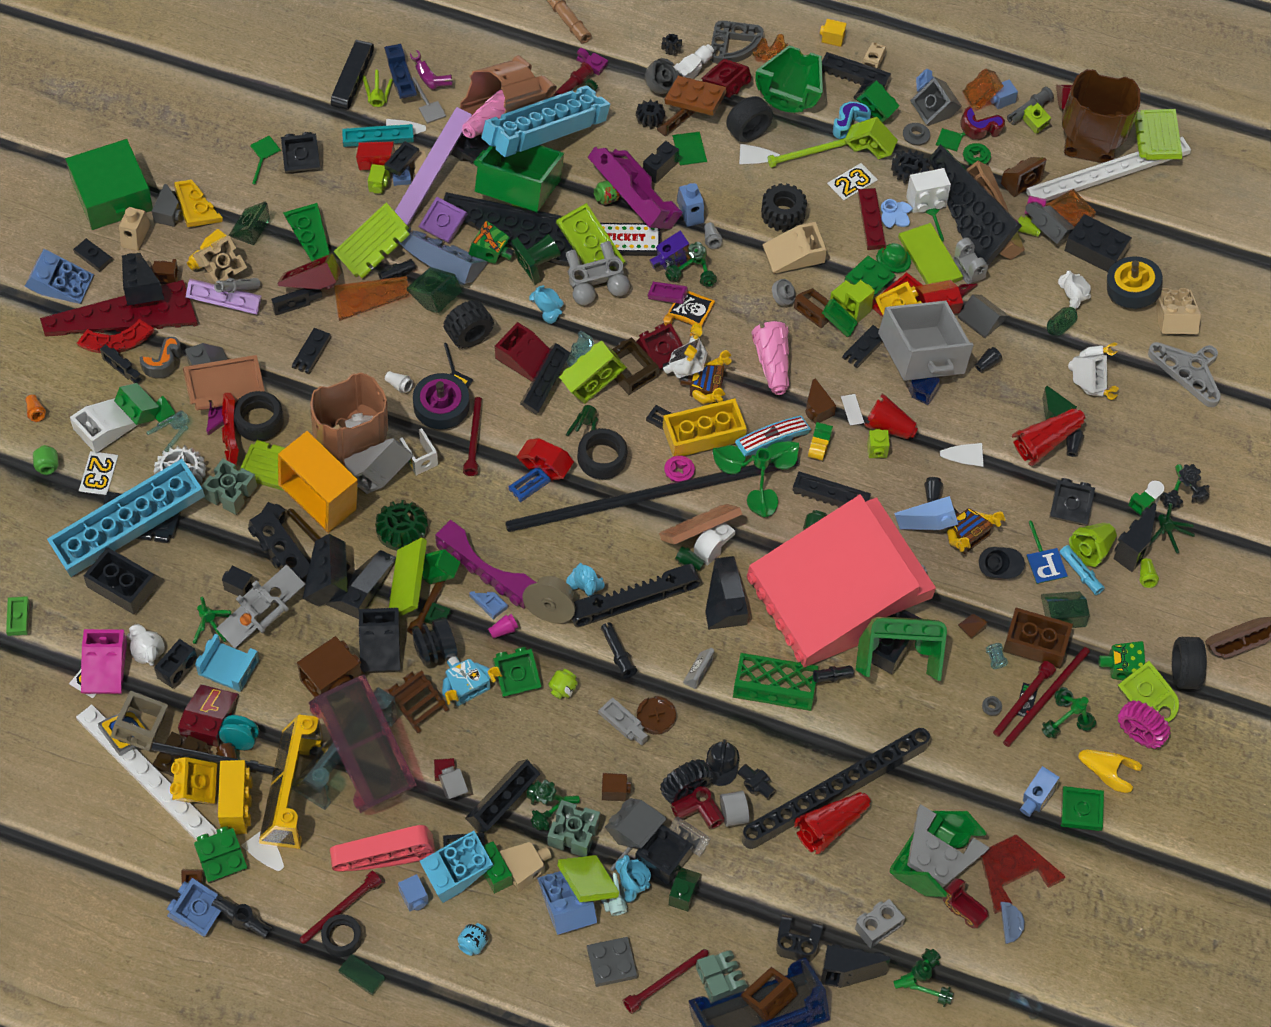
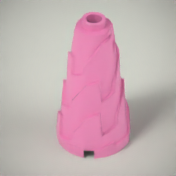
(492, 108)
(773, 353)

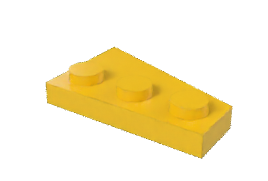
(194, 206)

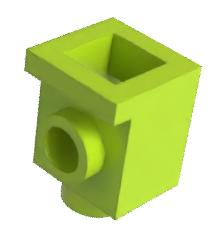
(378, 179)

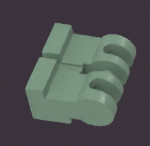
(711, 974)

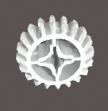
(190, 456)

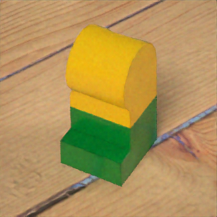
(820, 441)

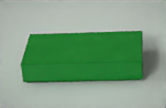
(839, 317)

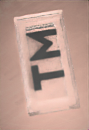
(697, 838)

